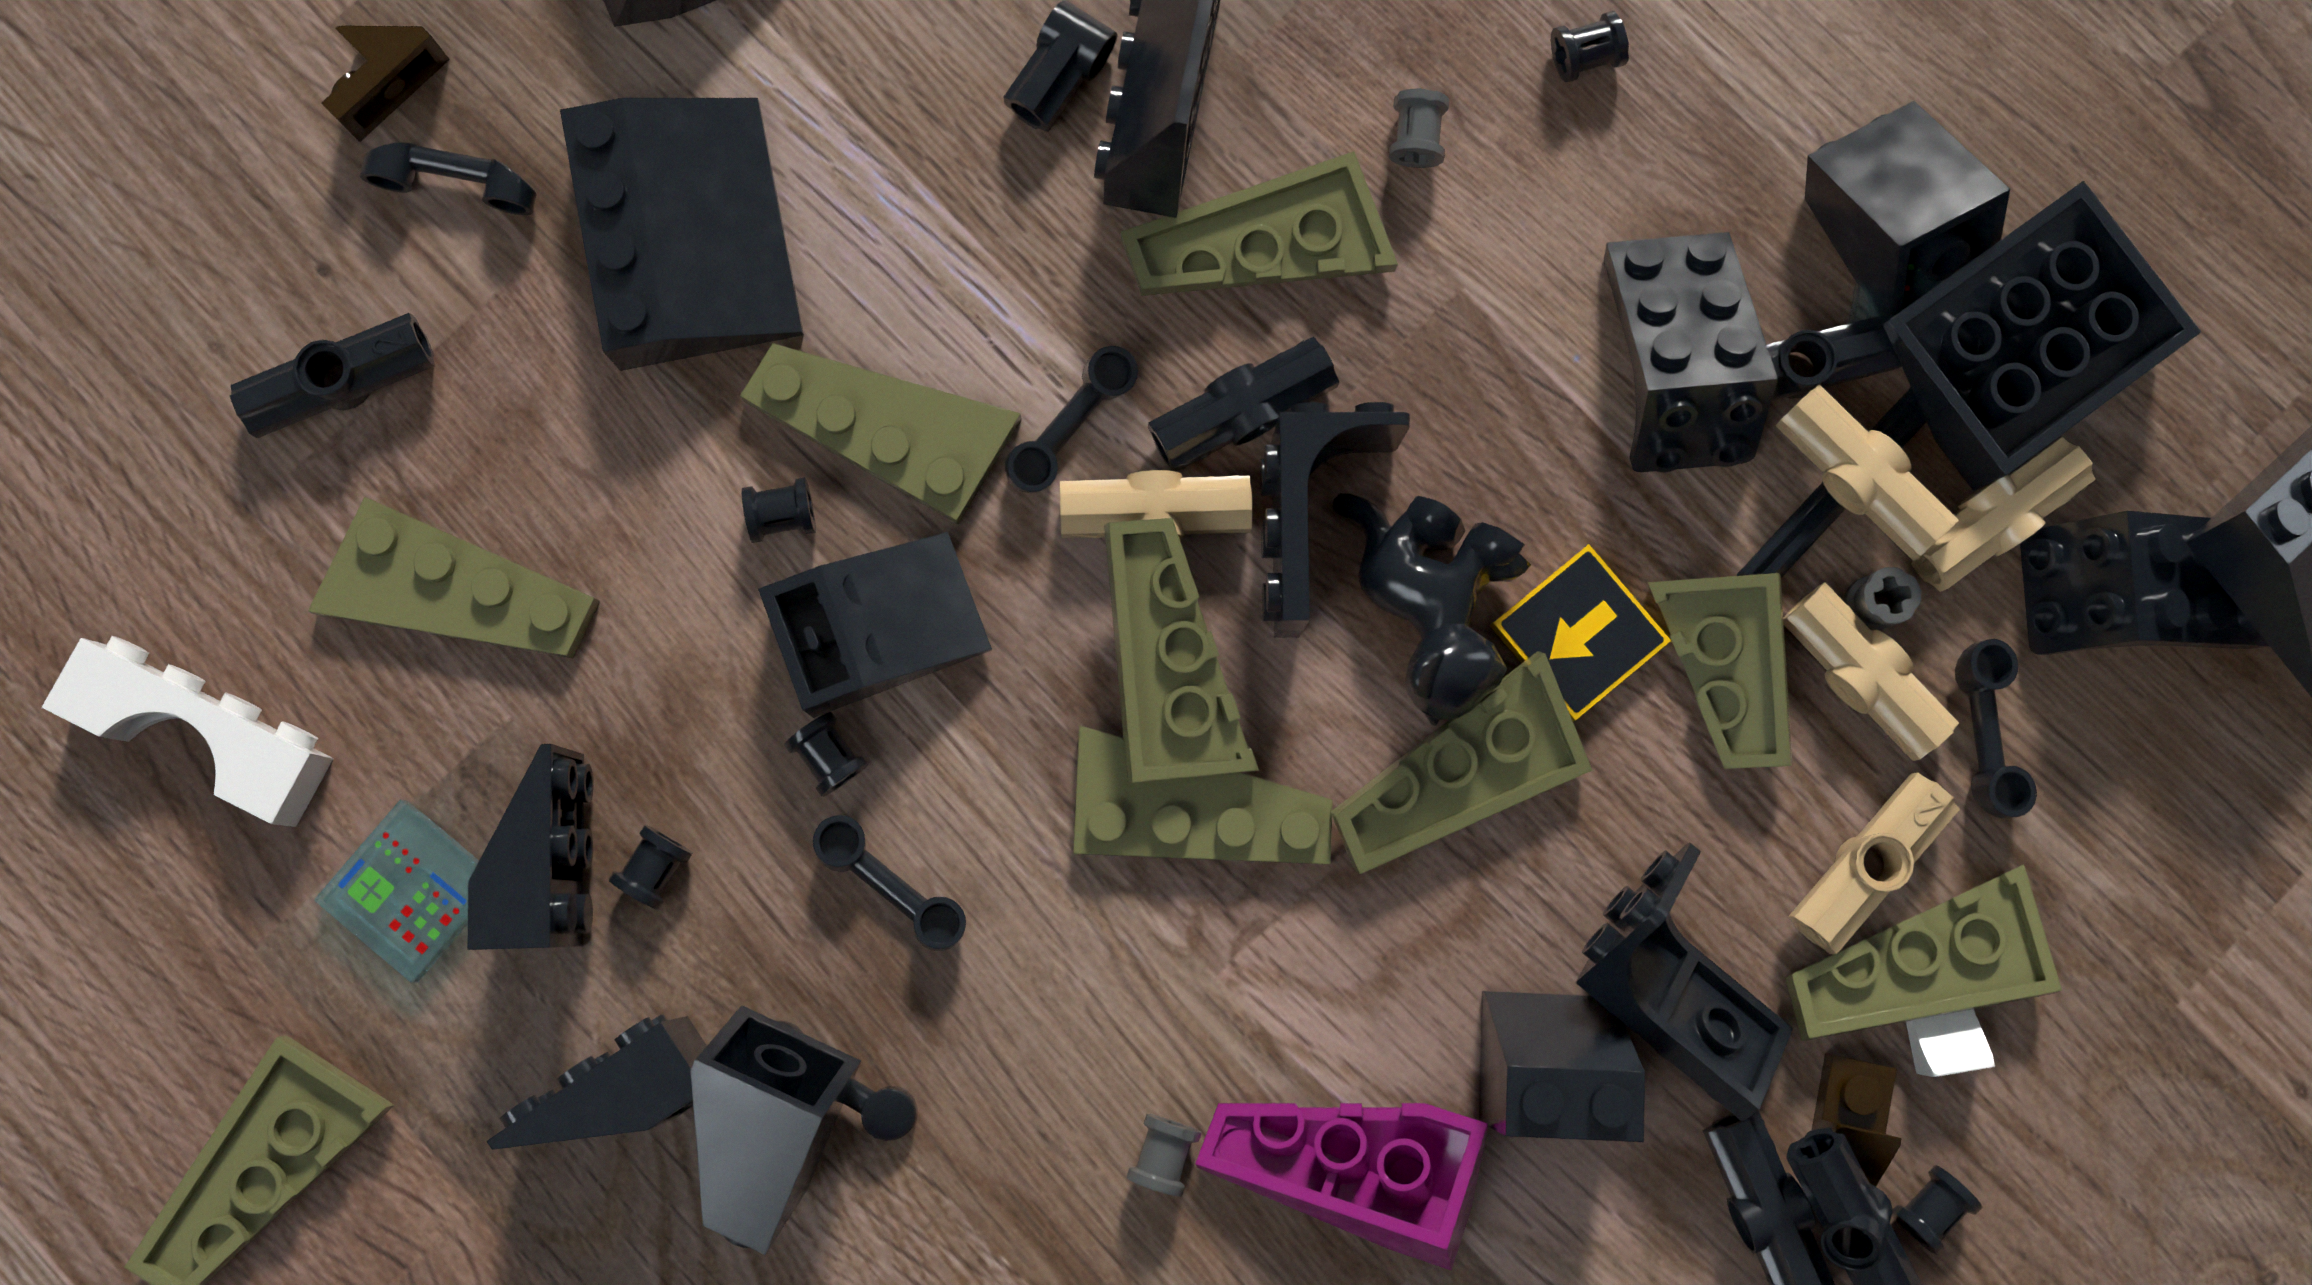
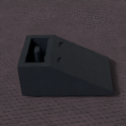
(874, 622)
(532, 869)
(613, 1093)

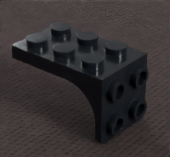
(1692, 351)
(1298, 447)
(2126, 585)
(1679, 996)

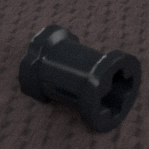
(1609, 41)
(778, 510)
(826, 754)
(650, 867)
(1936, 1209)

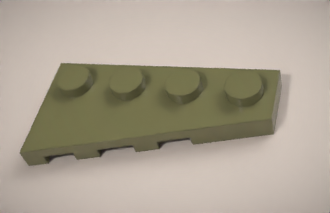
(1275, 232)
(896, 430)
(431, 582)
(264, 1153)

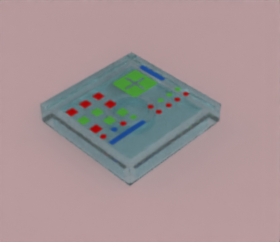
(403, 891)

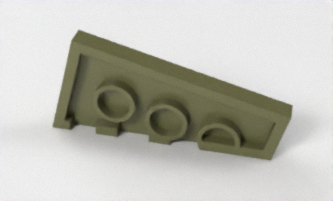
(1168, 670)
(1467, 769)
(1192, 816)
(1944, 961)

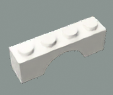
(255, 765)

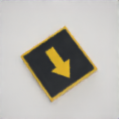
(1585, 627)

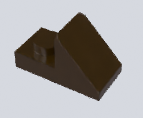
(394, 68)
(1857, 1102)

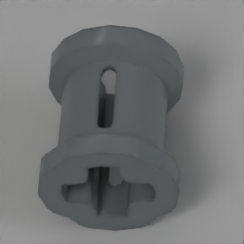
(1419, 128)
(1902, 593)
(1163, 1155)

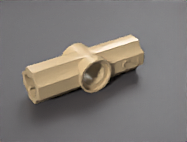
(1867, 472)
(1194, 503)
(2006, 512)
(1870, 672)
(1901, 835)

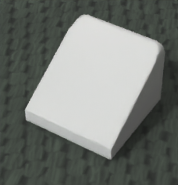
(1949, 1044)

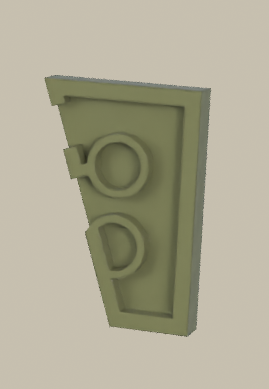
(1735, 660)

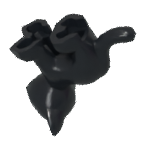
(1452, 661)

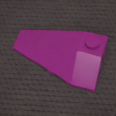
(1373, 1171)

